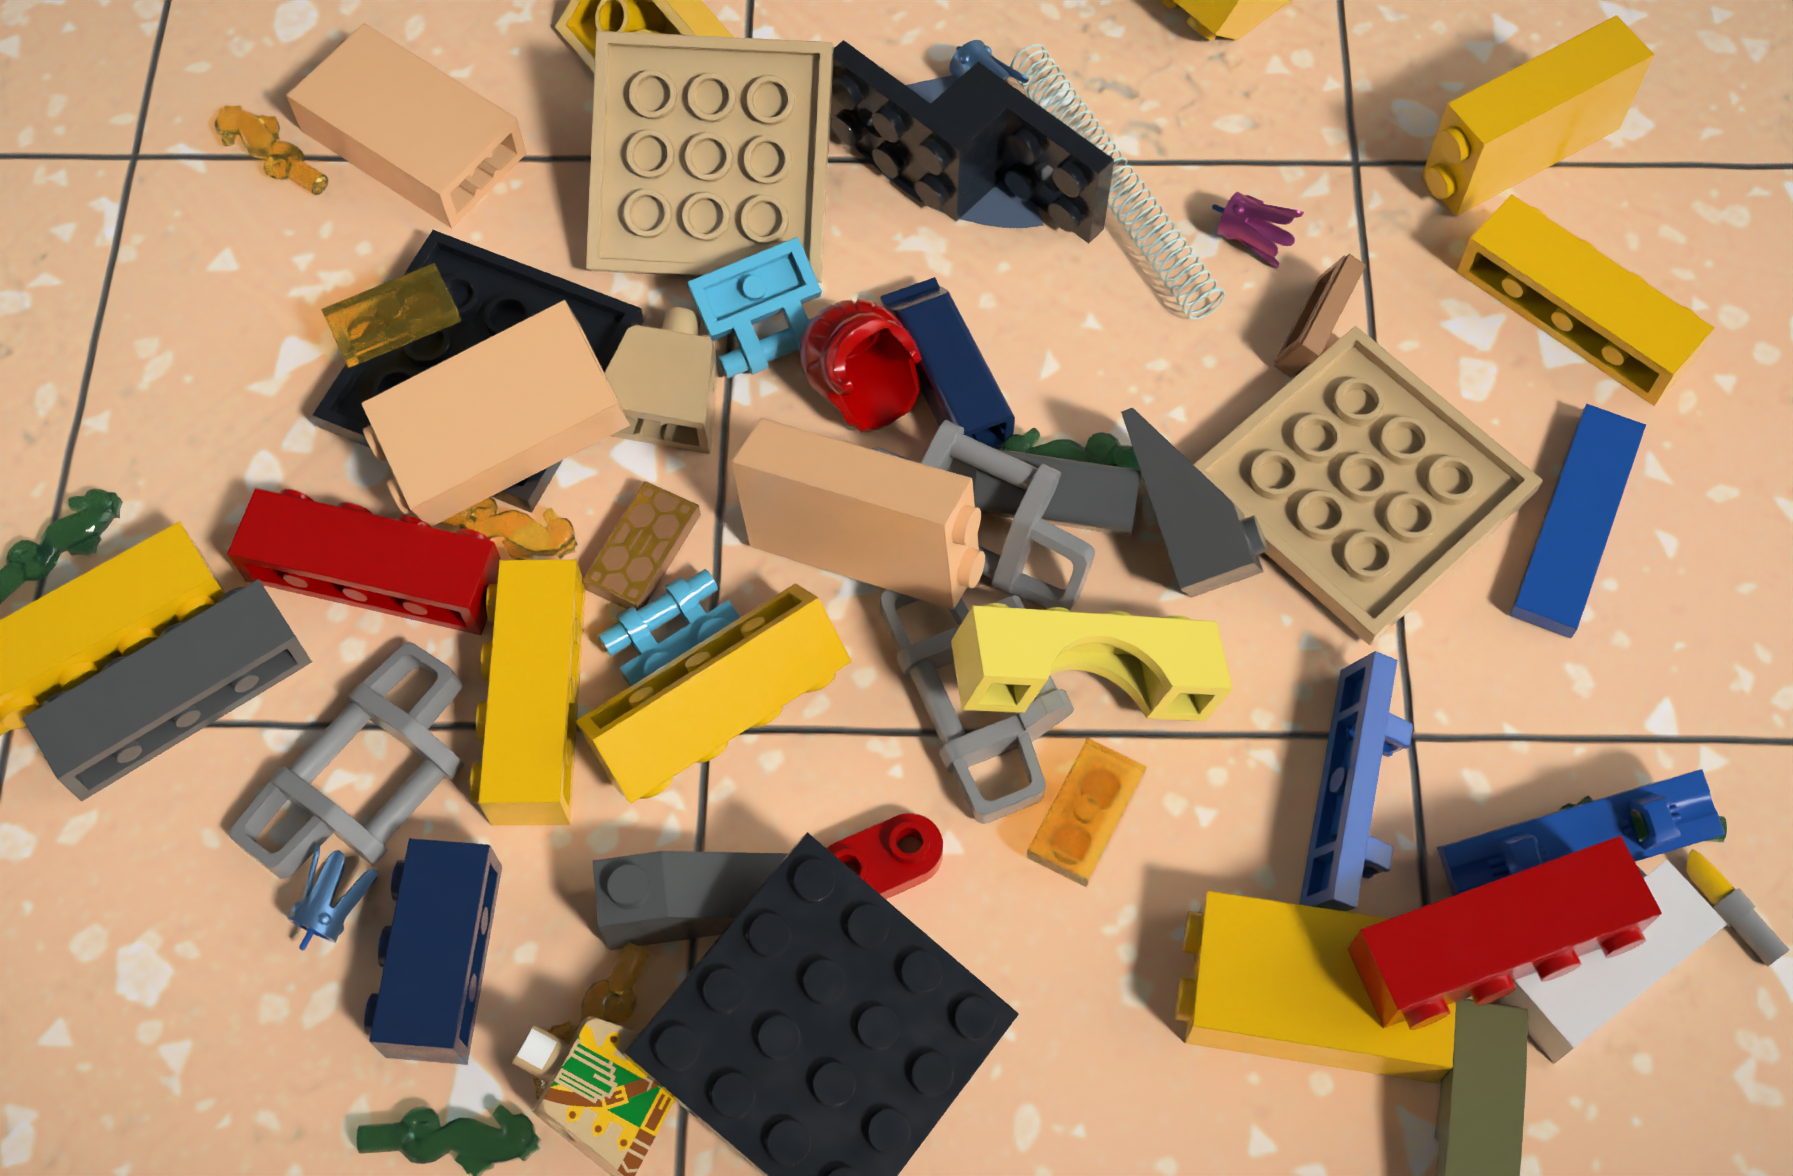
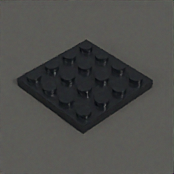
(490, 298)
(821, 1027)

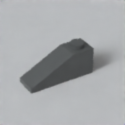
(1199, 524)
(675, 893)

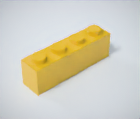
(1584, 299)
(99, 618)
(531, 693)
(714, 693)

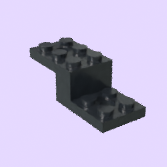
(970, 142)

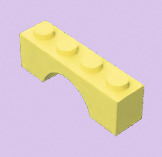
(1165, 664)

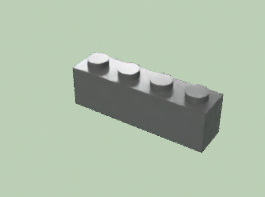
(166, 690)

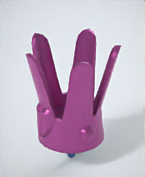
(1252, 223)

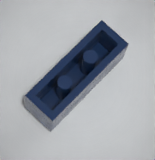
(434, 952)

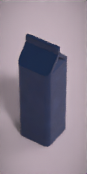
(952, 366)

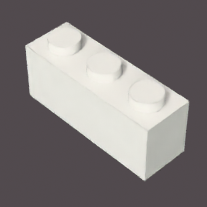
(1583, 1000)

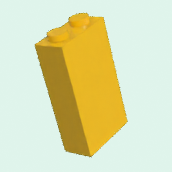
(1535, 115)
(1285, 988)

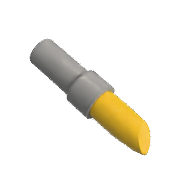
(1735, 908)

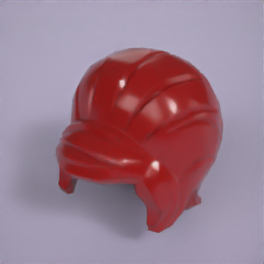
(862, 363)

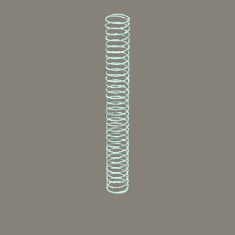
(1157, 241)

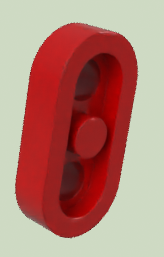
(883, 863)

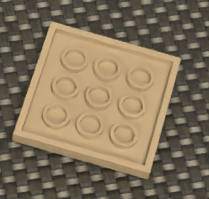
(706, 151)
(1367, 483)

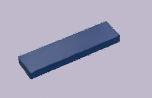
(1578, 521)

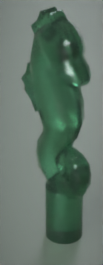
(1099, 449)
(74, 533)
(477, 1144)

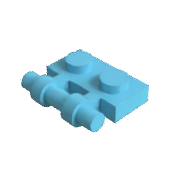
(751, 292)
(680, 599)

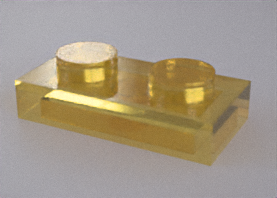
(391, 315)
(1086, 812)

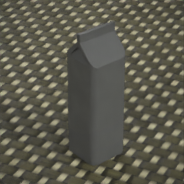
(1085, 498)

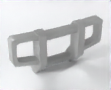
(1027, 523)
(365, 704)
(963, 749)

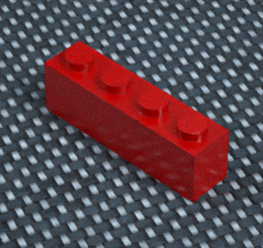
(366, 559)
(1503, 933)

